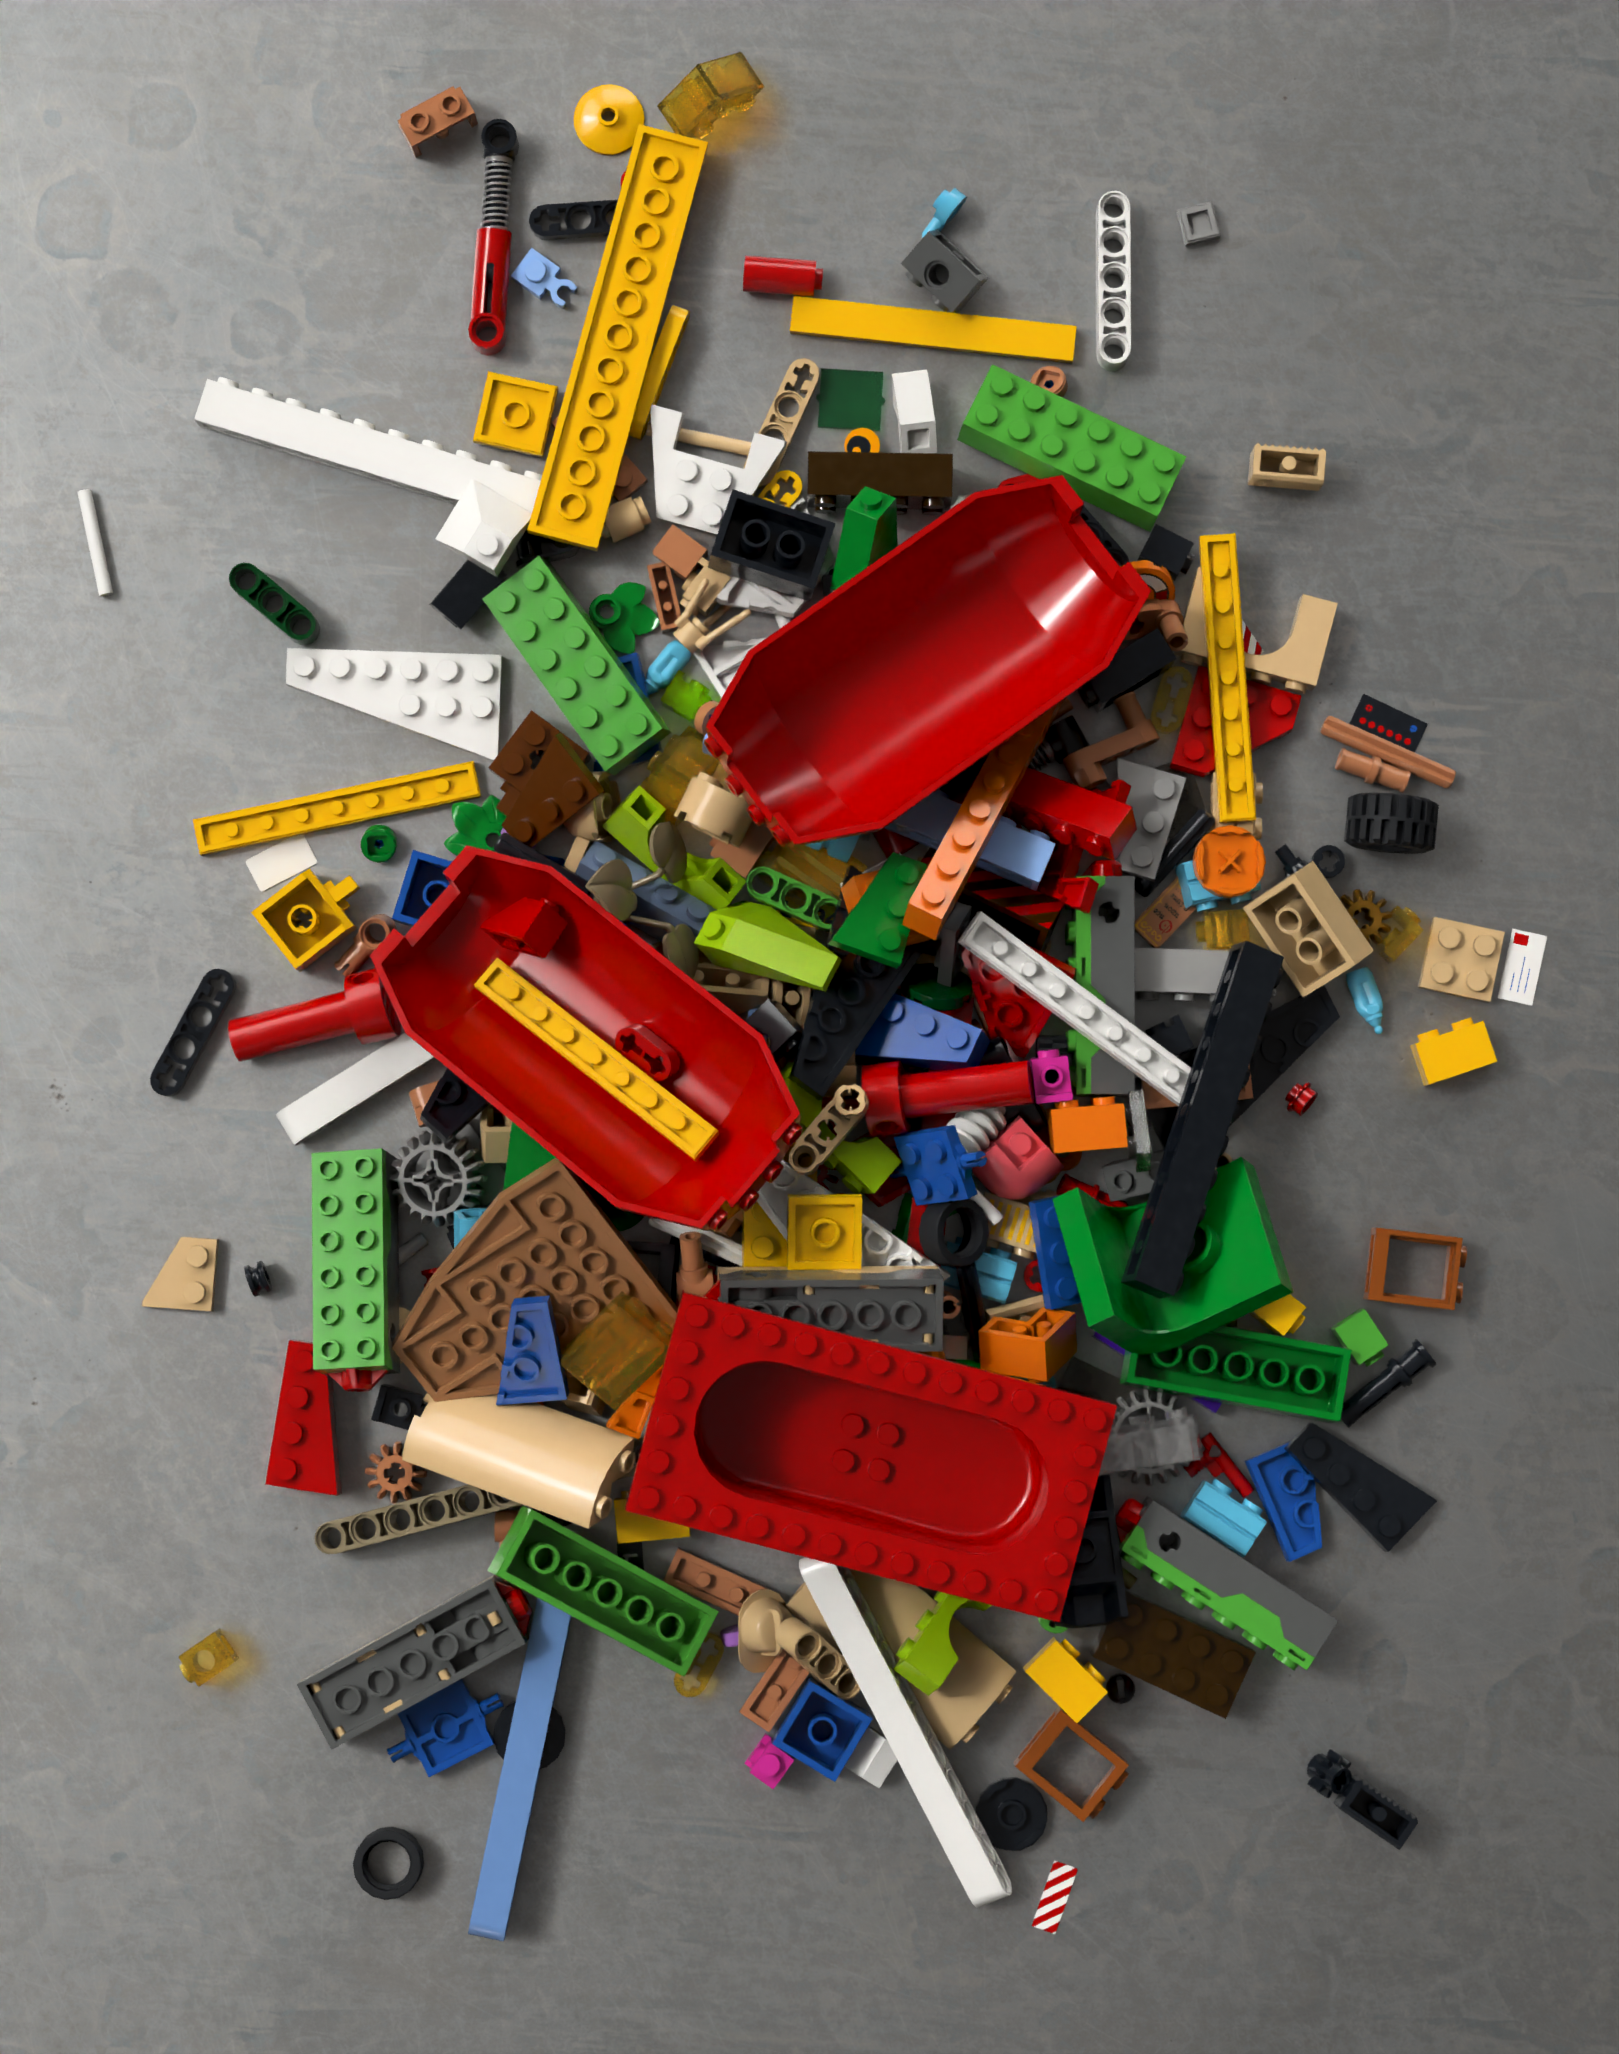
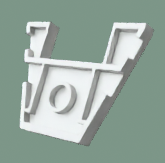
(698, 489)

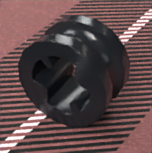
(1338, 866)
(258, 1278)

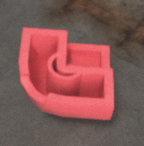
(1017, 1163)

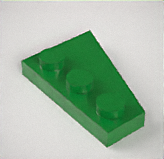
(876, 921)

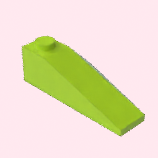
(765, 944)

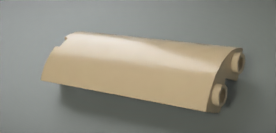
(523, 1454)
(972, 1683)

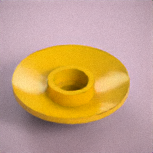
(608, 136)

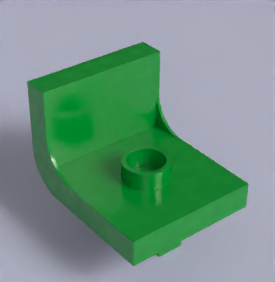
(1226, 1276)

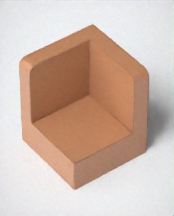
(679, 552)

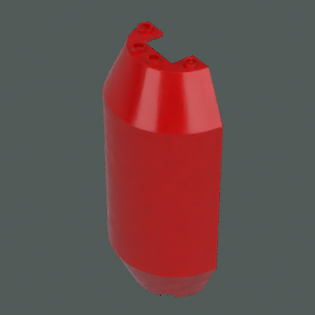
(923, 663)
(606, 983)

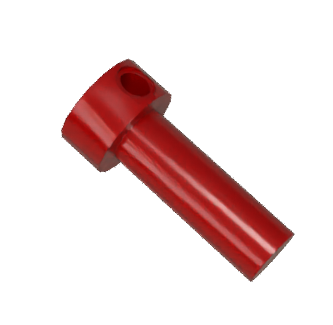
(358, 1009)
(899, 1096)

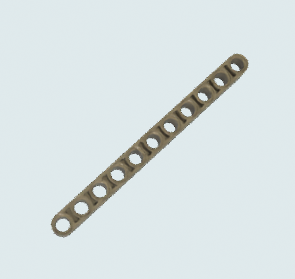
(420, 1516)

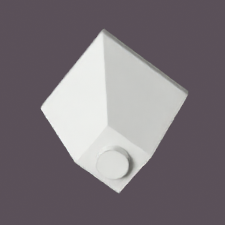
(484, 527)

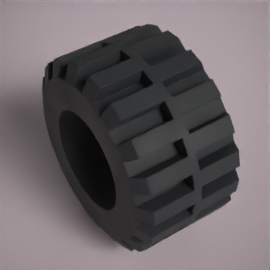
(1391, 823)

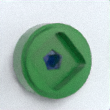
(379, 843)

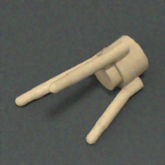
(694, 633)

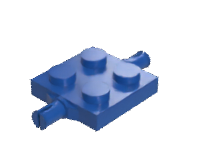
(937, 1165)
(446, 1728)

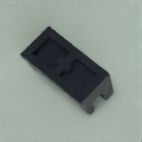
(465, 593)

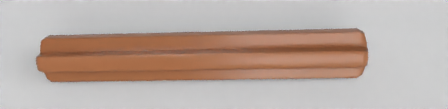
(1388, 752)

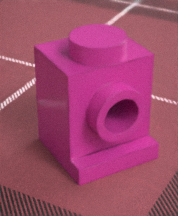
(1051, 1092)
(768, 1762)

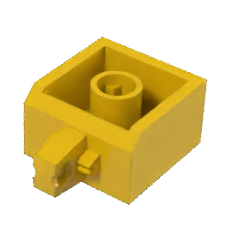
(308, 896)

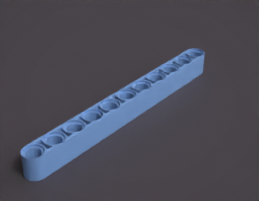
(520, 1772)

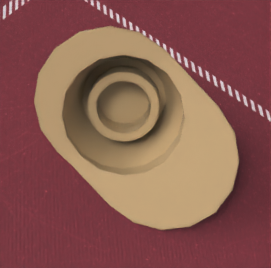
(757, 1629)

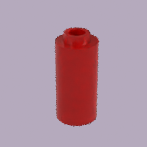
(781, 276)

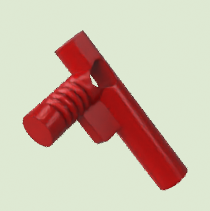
(1218, 1465)

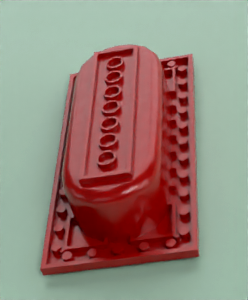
(870, 1457)

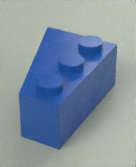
(921, 1038)

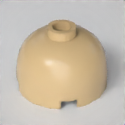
(591, 817)

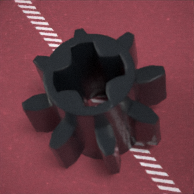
(1329, 1773)

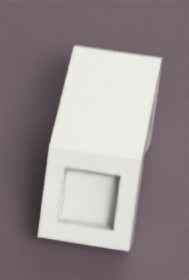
(914, 412)

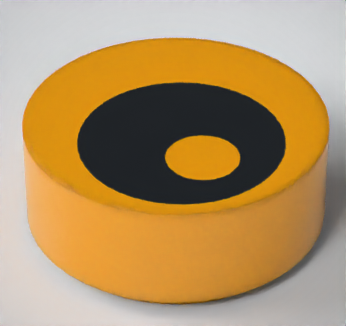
(862, 441)

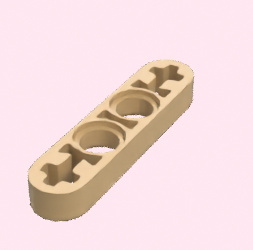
(788, 425)

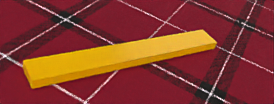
(933, 329)
(1227, 678)
(337, 808)
(597, 1059)

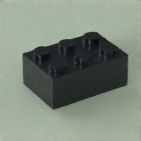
(771, 545)

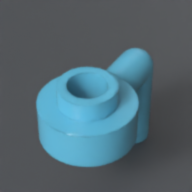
(946, 208)

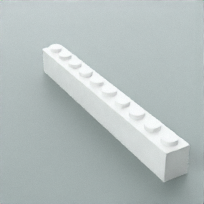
(355, 446)

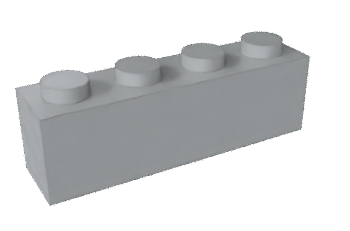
(1179, 973)

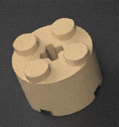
(714, 810)

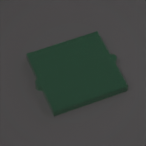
(850, 399)

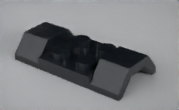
(1097, 1582)

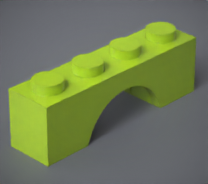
(704, 878)
(862, 1162)
(930, 1654)

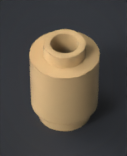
(625, 519)

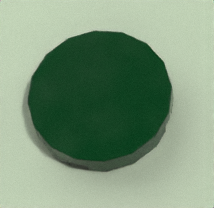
(923, 986)

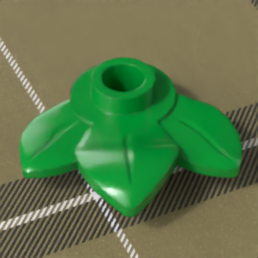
(629, 617)
(474, 825)

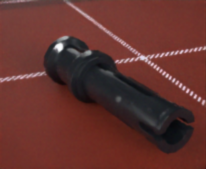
(1398, 1374)

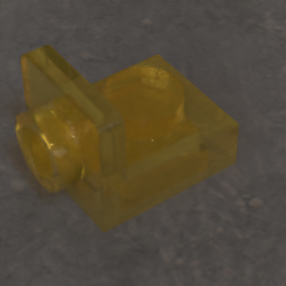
(1398, 940)

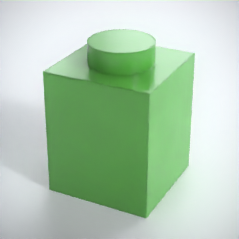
(1361, 1336)

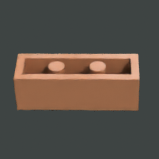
(664, 596)

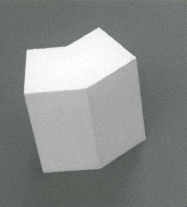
(872, 1758)

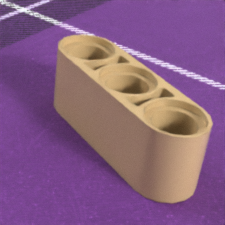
(817, 1657)

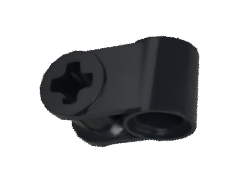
(541, 547)

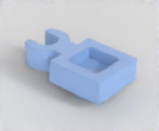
(540, 276)

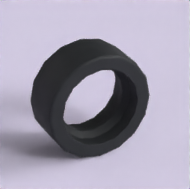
(974, 1238)
(364, 1877)

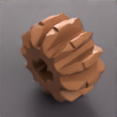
(386, 1482)

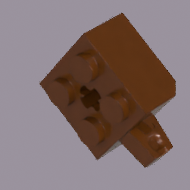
(515, 761)

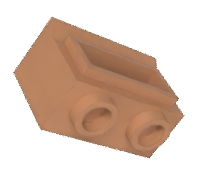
(435, 117)

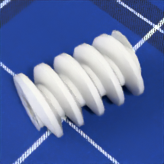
(978, 1127)

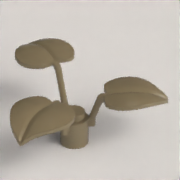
(614, 887)

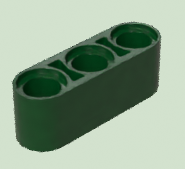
(265, 589)

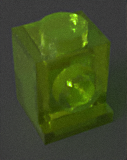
(685, 697)

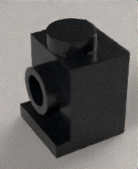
(1173, 1038)
(385, 1406)

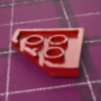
(1270, 717)
(1006, 1006)

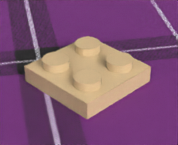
(1461, 959)

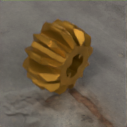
(1372, 914)

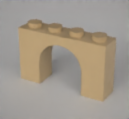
(1294, 664)

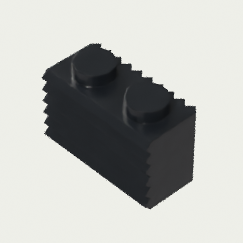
(1377, 1812)

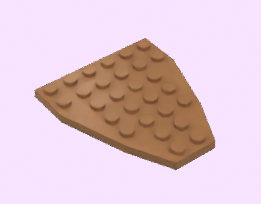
(529, 1242)

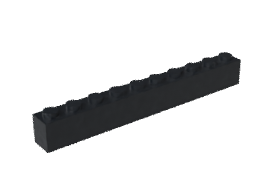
(1203, 1120)

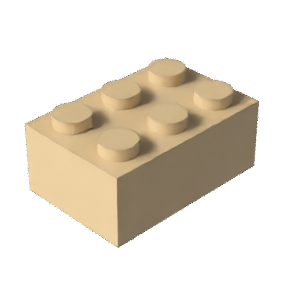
(1308, 928)

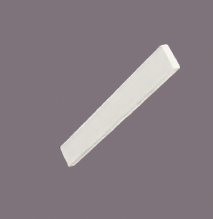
(1076, 1006)

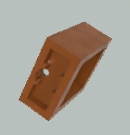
(1377, 1262)
(1043, 1740)

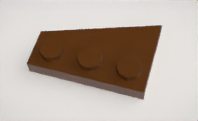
(552, 794)

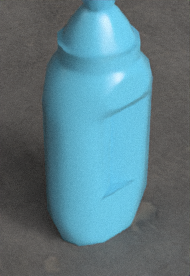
(666, 665)
(1366, 996)

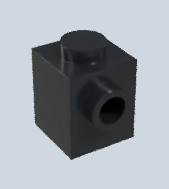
(1168, 551)

